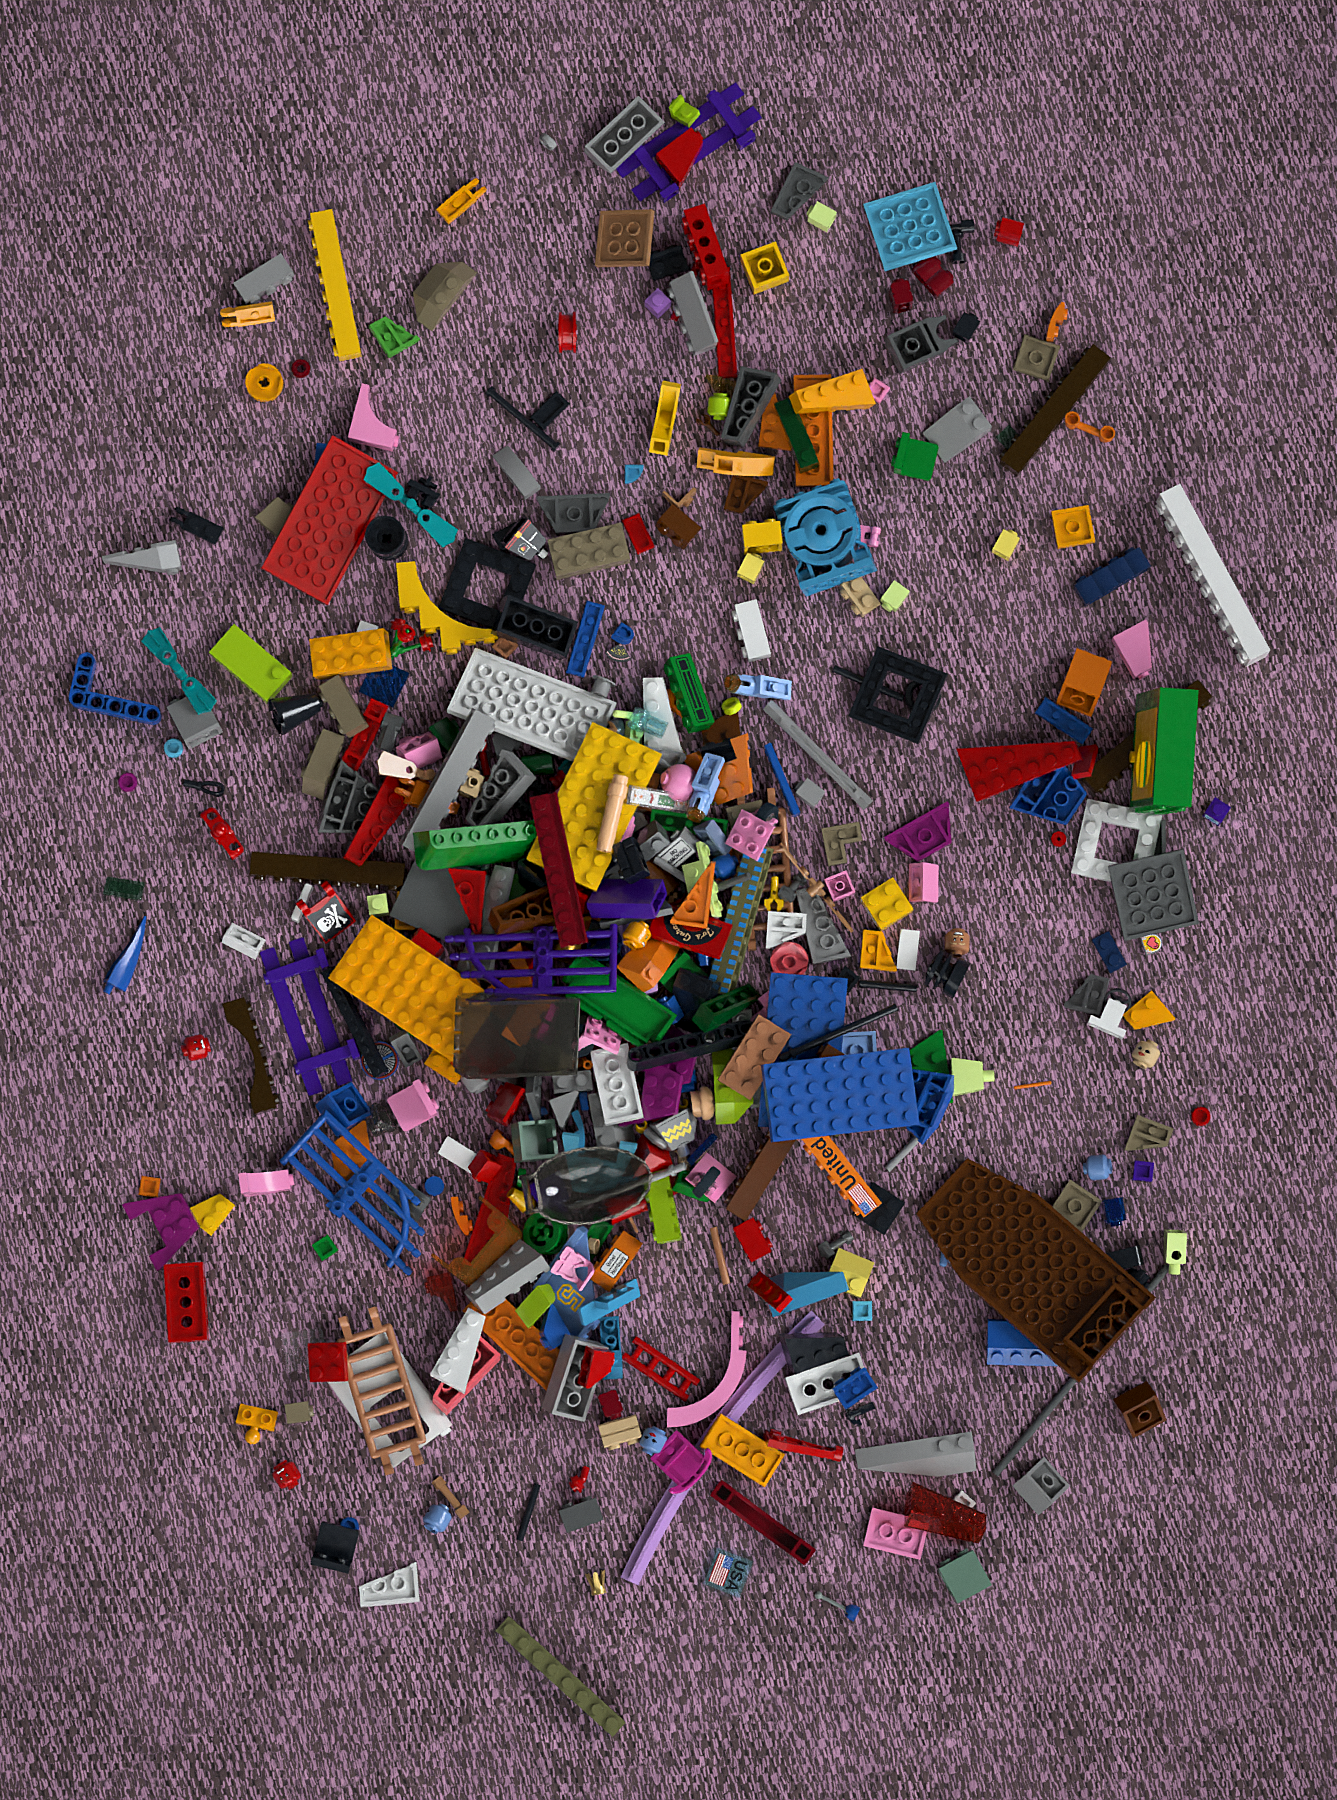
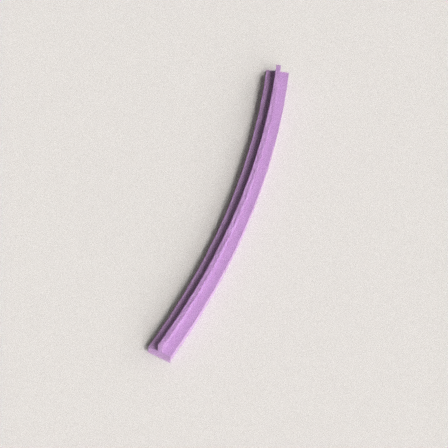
(733, 1410)

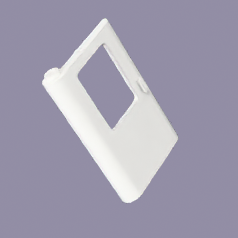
(430, 1413)

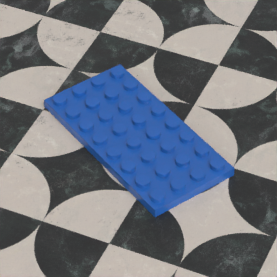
(806, 1009)
(839, 1094)

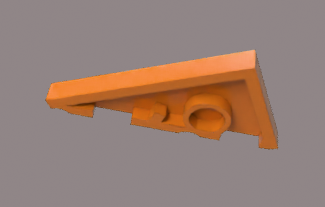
(771, 431)
(696, 906)

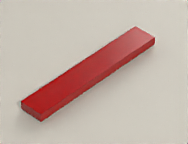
(725, 330)

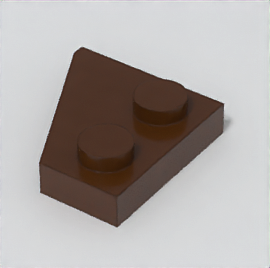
(743, 493)
(723, 728)

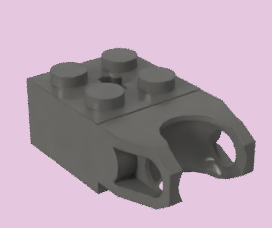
(923, 338)

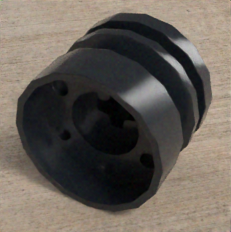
(388, 527)
(946, 973)

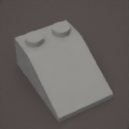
(958, 429)

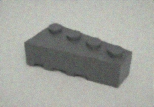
(748, 403)

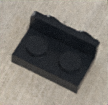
(667, 262)

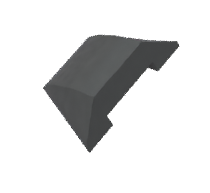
(345, 801)

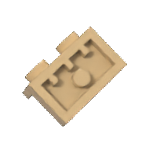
(859, 595)

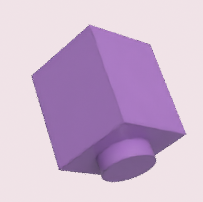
(657, 303)

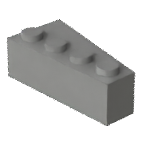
(501, 791)
(506, 1276)

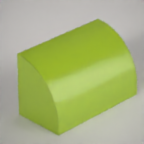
(536, 1304)

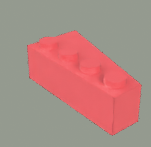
(485, 1359)

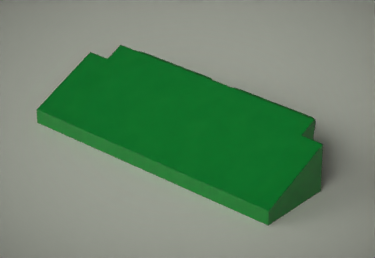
(627, 1011)

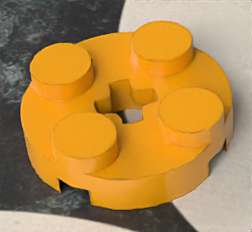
(257, 374)

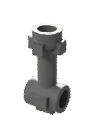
(788, 893)
(827, 1250)

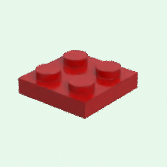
(327, 1362)

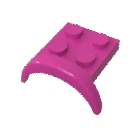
(682, 1462)

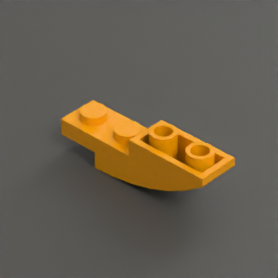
(735, 463)

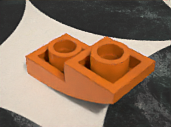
(1059, 315)
(463, 1222)

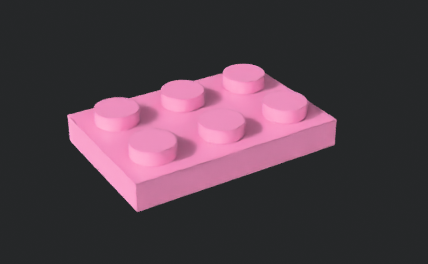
(889, 1534)

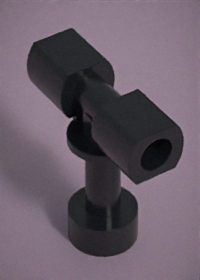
(958, 232)

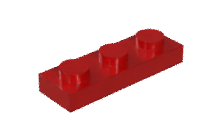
(769, 1292)

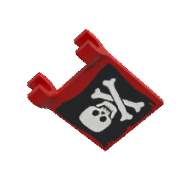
(328, 915)

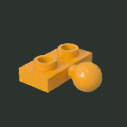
(257, 1419)

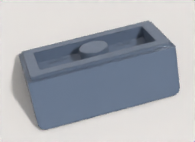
(713, 837)

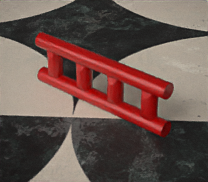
(648, 1370)

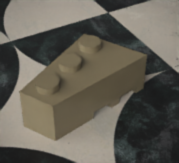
(321, 763)

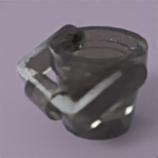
(381, 1120)

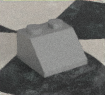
(1041, 1486)

